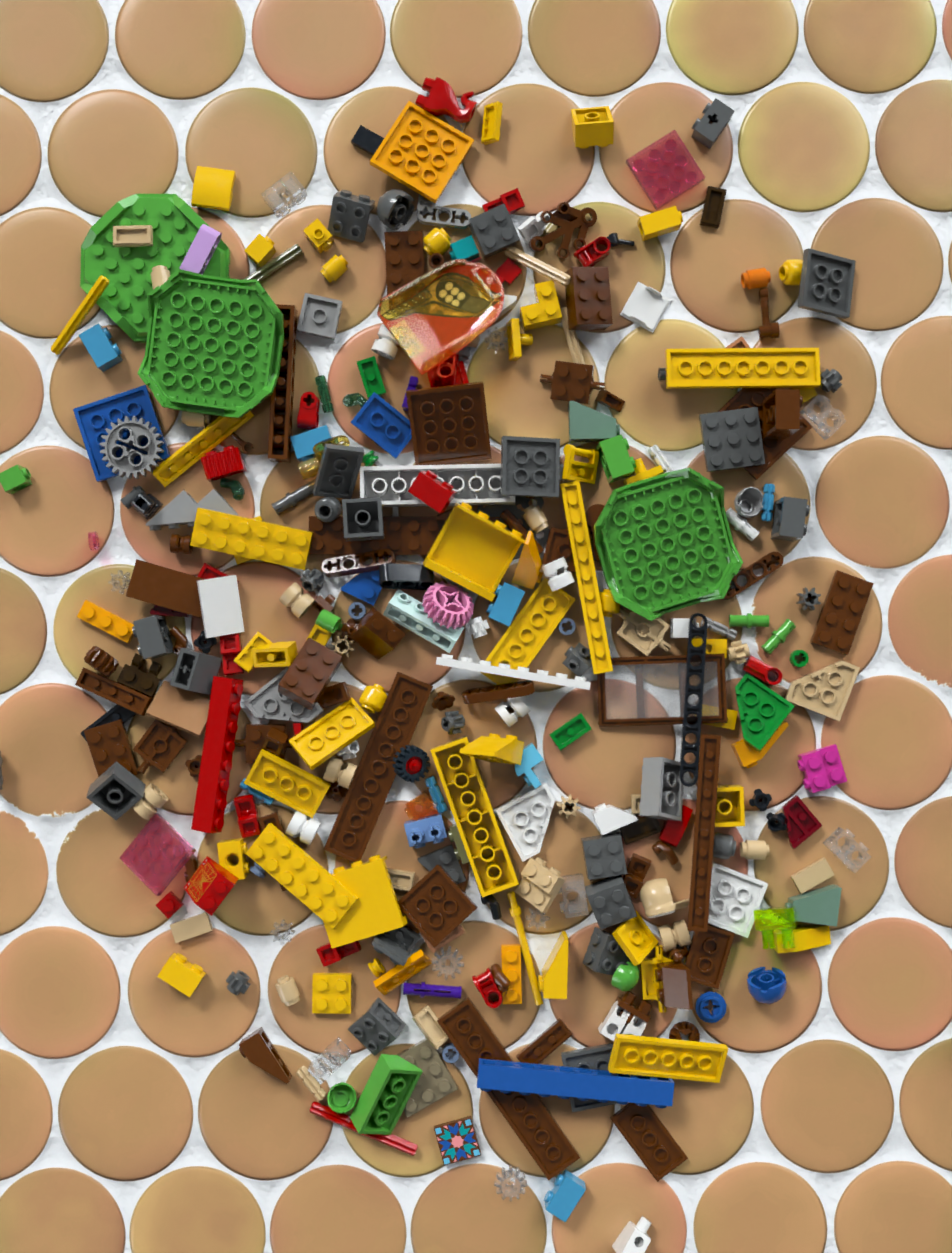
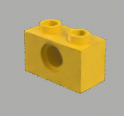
(234, 847)

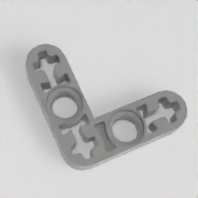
(424, 205)

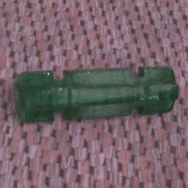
(324, 394)

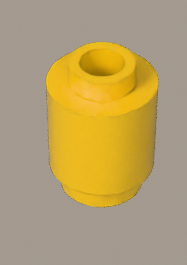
(334, 268)

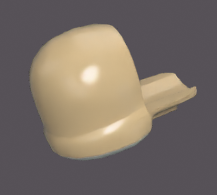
(658, 899)

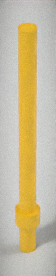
(515, 912)

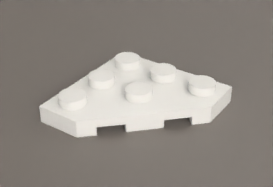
(527, 820)

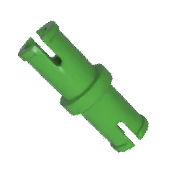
(749, 620)
(778, 636)

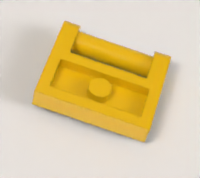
(578, 470)

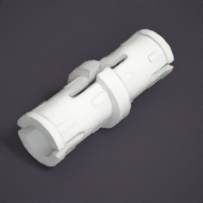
(741, 524)

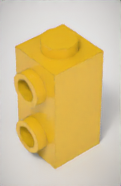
(659, 223)

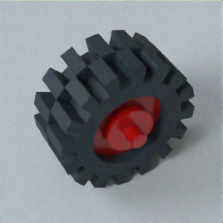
(411, 763)

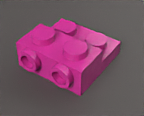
(821, 768)

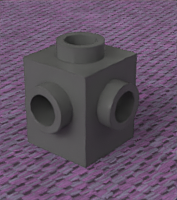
(578, 659)

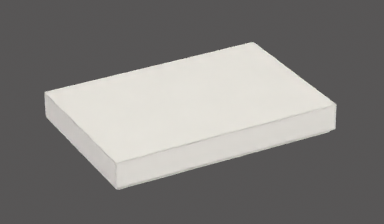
(220, 606)

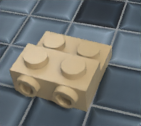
(539, 884)

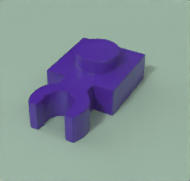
(413, 382)

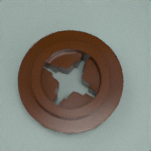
(685, 1028)

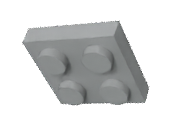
(319, 316)

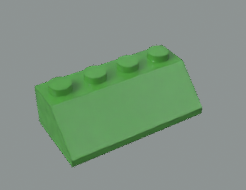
(385, 1095)

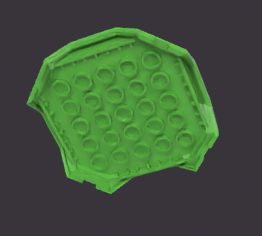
(131, 267)
(212, 344)
(666, 543)

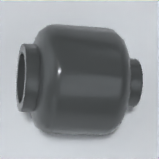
(322, 511)
(723, 846)

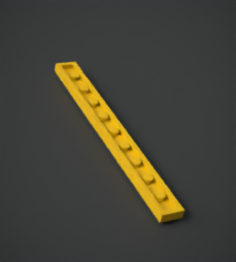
(586, 577)

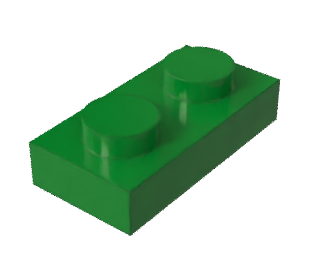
(371, 376)
(570, 731)

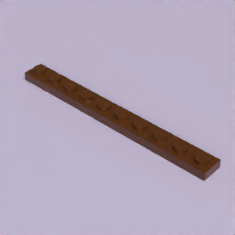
(704, 832)

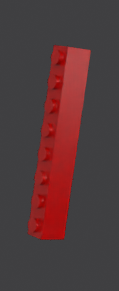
(217, 754)

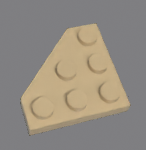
(825, 689)

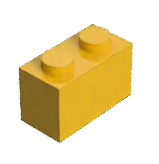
(182, 974)

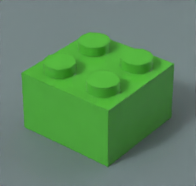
(615, 458)

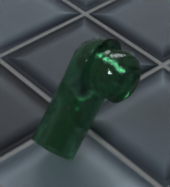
(354, 399)
(235, 487)

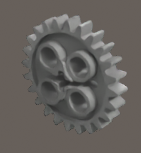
(125, 463)

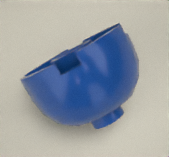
(766, 985)

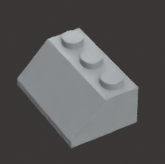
(661, 789)

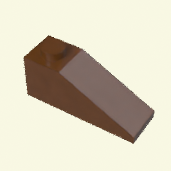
(263, 1054)

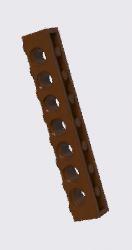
(282, 397)

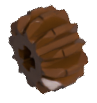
(101, 661)

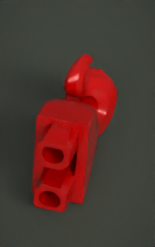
(444, 102)

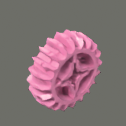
(448, 605)

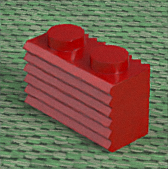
(223, 463)

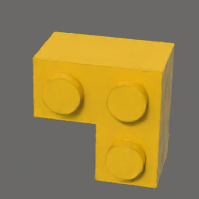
(545, 311)

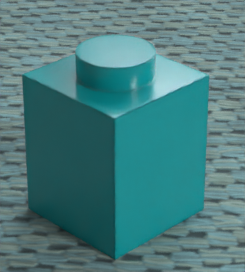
(464, 249)

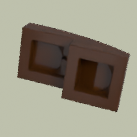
(635, 874)

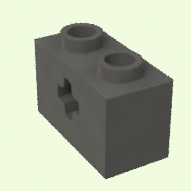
(720, 116)

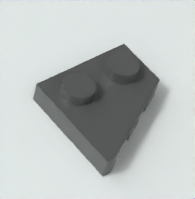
(448, 861)

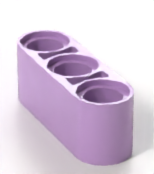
(201, 250)

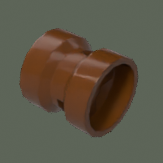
(180, 544)

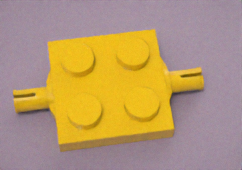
(648, 978)

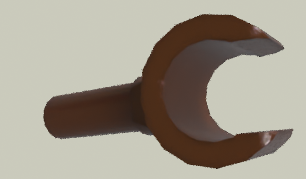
(241, 442)

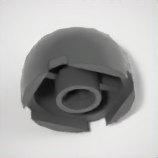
(395, 208)

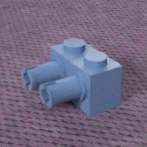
(425, 830)

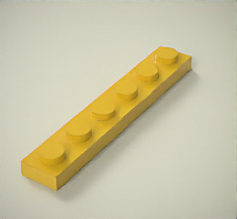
(197, 447)

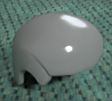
(748, 502)

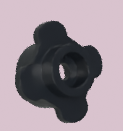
(199, 642)
(766, 798)
(774, 826)

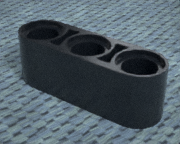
(405, 576)

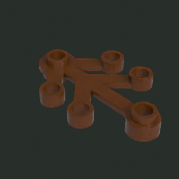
(566, 228)

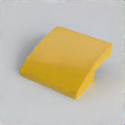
(213, 188)

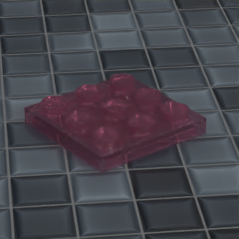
(665, 169)
(157, 854)

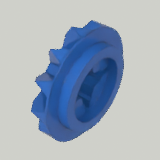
(717, 1011)

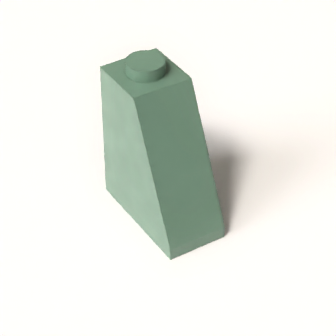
(589, 424)
(818, 905)

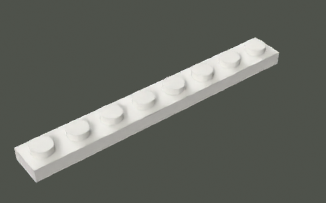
(504, 670)

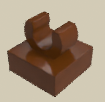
(321, 603)

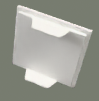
(645, 307)

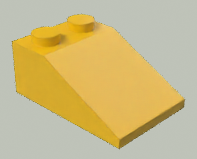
(495, 749)
(555, 971)

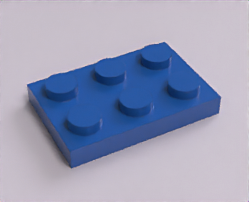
(383, 425)

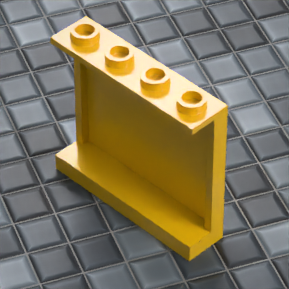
(473, 550)
(376, 905)

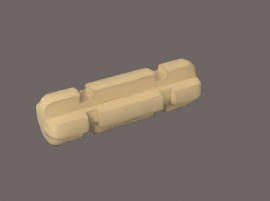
(311, 1083)

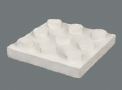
(734, 899)

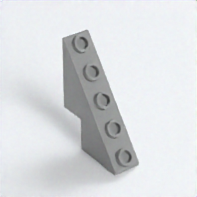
(183, 510)

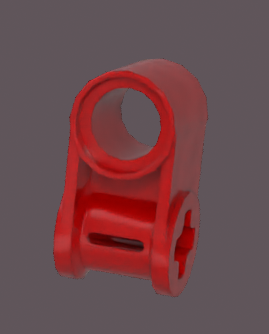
(590, 255)
(448, 367)
(308, 415)
(486, 985)

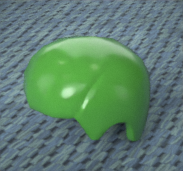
(625, 977)
(341, 1097)

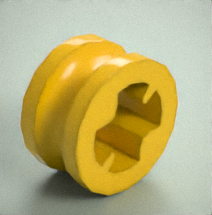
(376, 967)

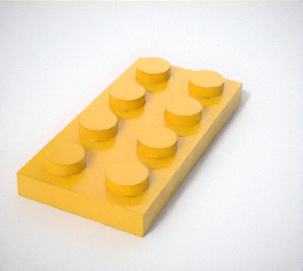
(331, 733)
(287, 783)

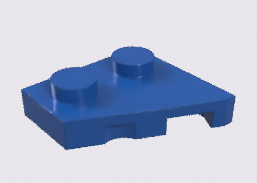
(364, 586)

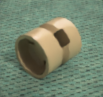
(297, 600)
(340, 772)
(152, 799)
(674, 935)

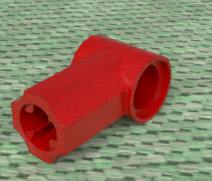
(760, 670)

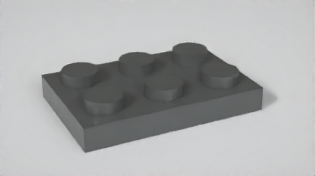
(338, 471)

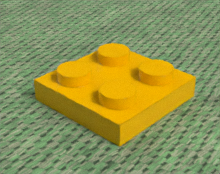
(635, 939)
(332, 993)

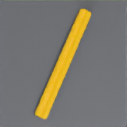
(79, 315)

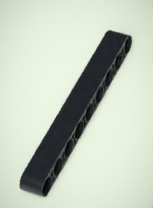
(688, 708)

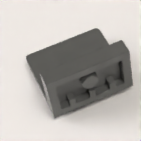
(377, 1027)

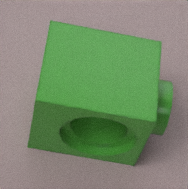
(15, 479)

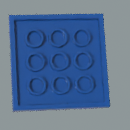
(98, 415)

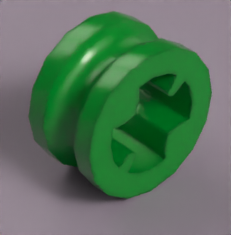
(369, 459)
(801, 663)

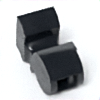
(146, 505)

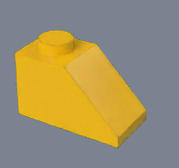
(275, 654)

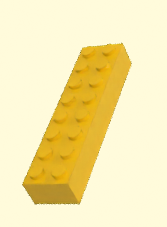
(474, 817)

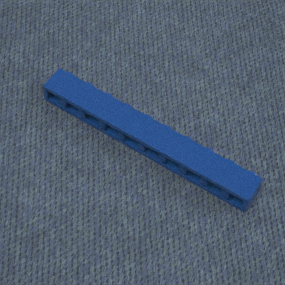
(574, 1082)

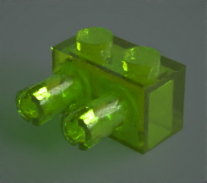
(776, 918)

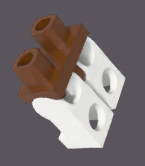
(626, 1017)

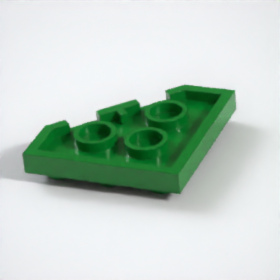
(759, 711)

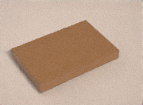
(180, 709)

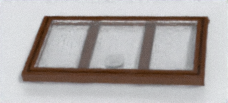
(652, 691)

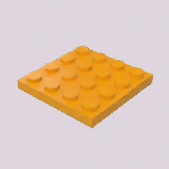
(421, 152)

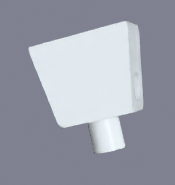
(633, 1237)

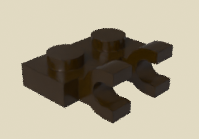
(139, 680)

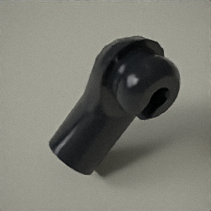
(494, 906)

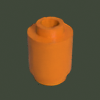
(755, 278)

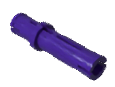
(409, 990)

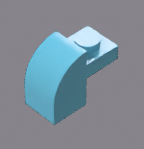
(529, 759)

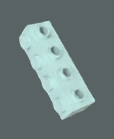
(411, 615)

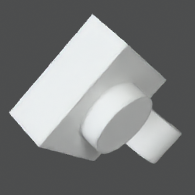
(532, 227)

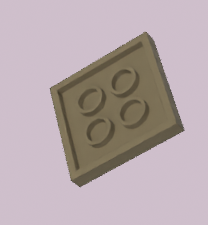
(434, 1081)

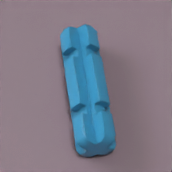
(768, 502)
(436, 794)
(261, 796)

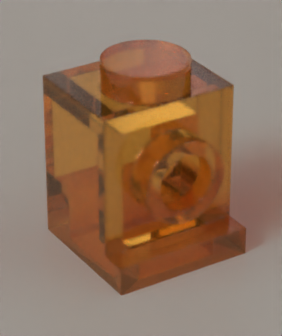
(422, 799)

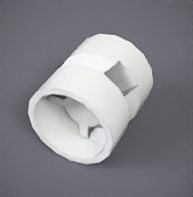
(386, 344)
(558, 581)
(519, 707)
(302, 828)

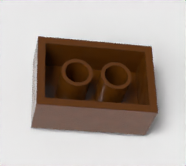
(588, 298)
(782, 413)
(309, 674)

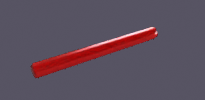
(345, 1121)

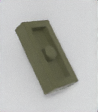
(460, 852)

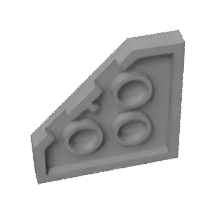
(271, 704)

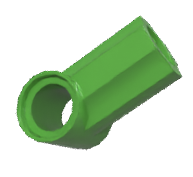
(329, 621)

